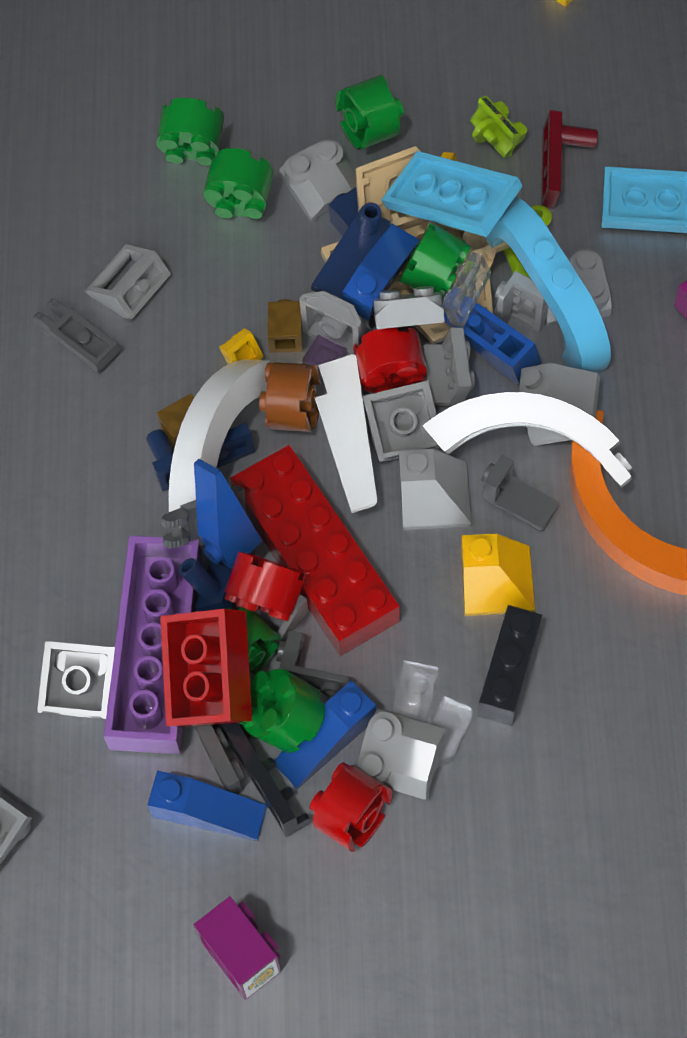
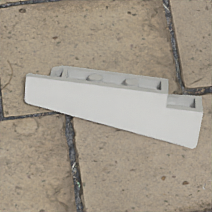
(347, 430)

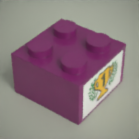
(237, 946)

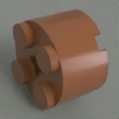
(290, 396)

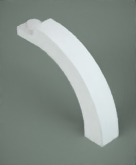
(512, 409)
(209, 421)

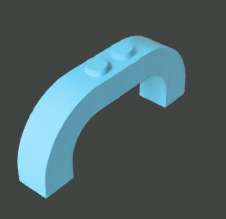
(559, 284)

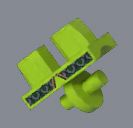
(493, 126)

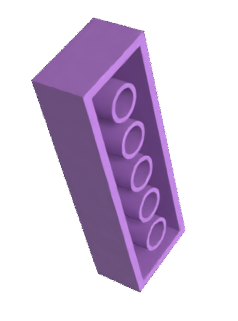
(136, 690)

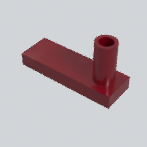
(553, 137)

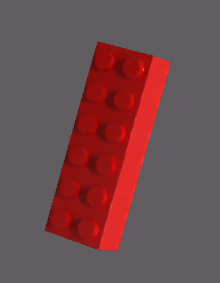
(310, 537)

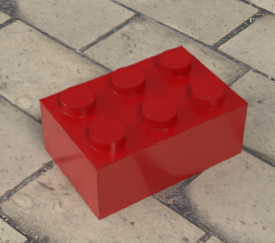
(206, 668)

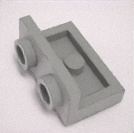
(521, 301)
(449, 369)

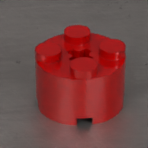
(390, 359)
(264, 586)
(350, 806)

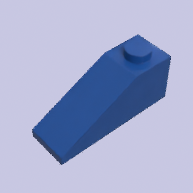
(379, 270)
(498, 343)
(220, 517)
(344, 719)
(205, 806)

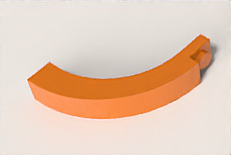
(616, 534)

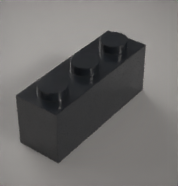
(509, 665)

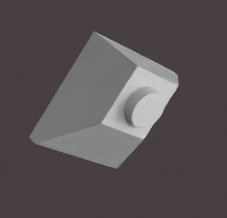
(562, 383)
(433, 490)

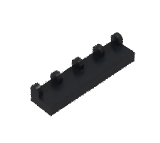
(259, 775)

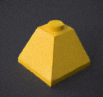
(495, 574)

